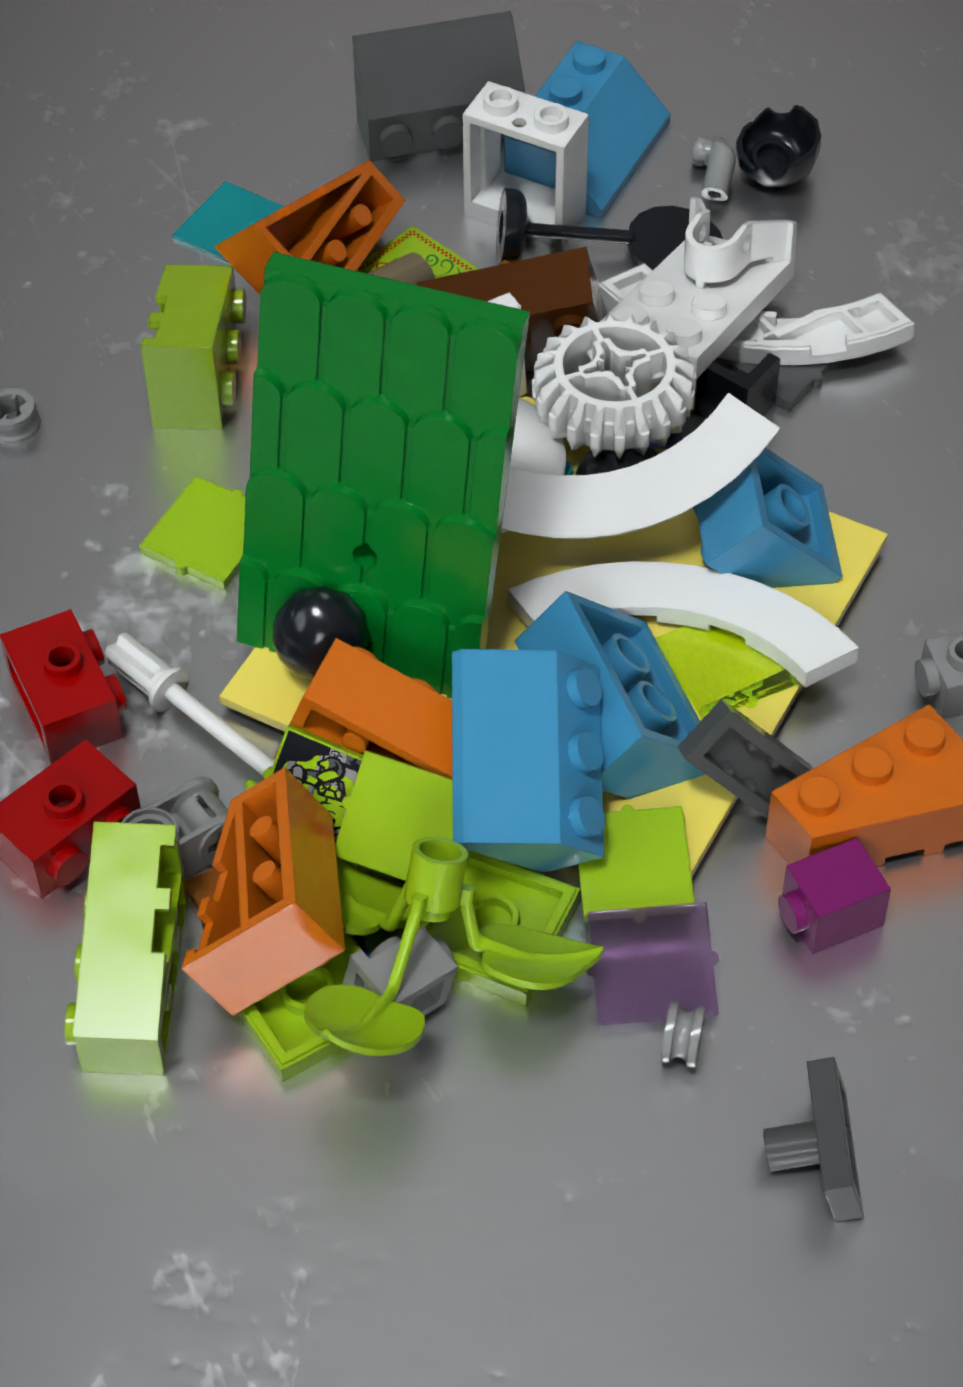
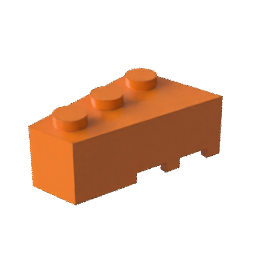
(377, 710)
(889, 791)

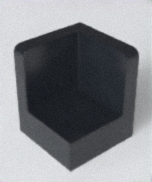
(754, 389)

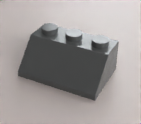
(424, 77)

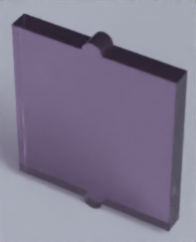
(650, 960)

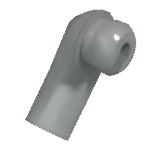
(720, 165)

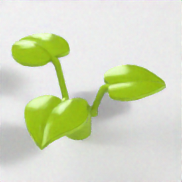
(433, 889)

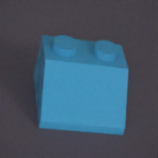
(770, 527)

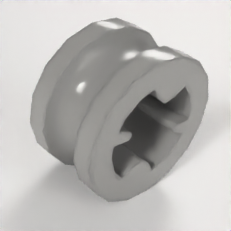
(27, 420)
(683, 1034)

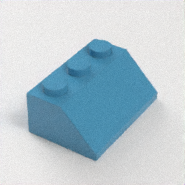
(622, 123)
(641, 699)
(527, 757)

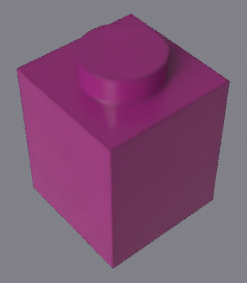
(834, 896)

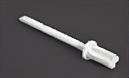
(168, 688)

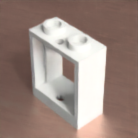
(537, 122)

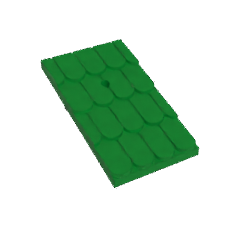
(379, 458)

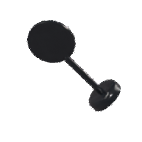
(649, 238)

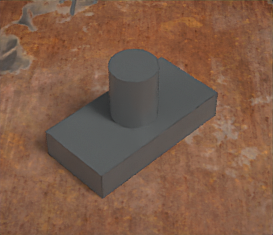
(741, 756)
(822, 1141)

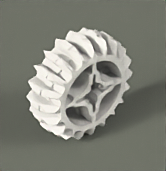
(614, 385)

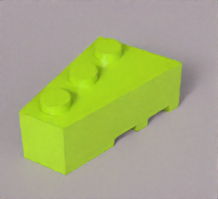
(193, 347)
(129, 949)

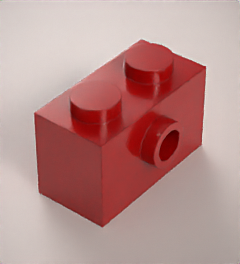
(63, 683)
(52, 817)

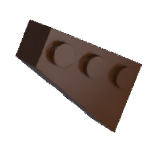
(553, 287)

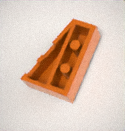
(327, 226)
(274, 896)

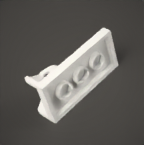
(713, 284)

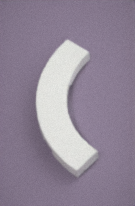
(815, 338)
(643, 492)
(699, 598)

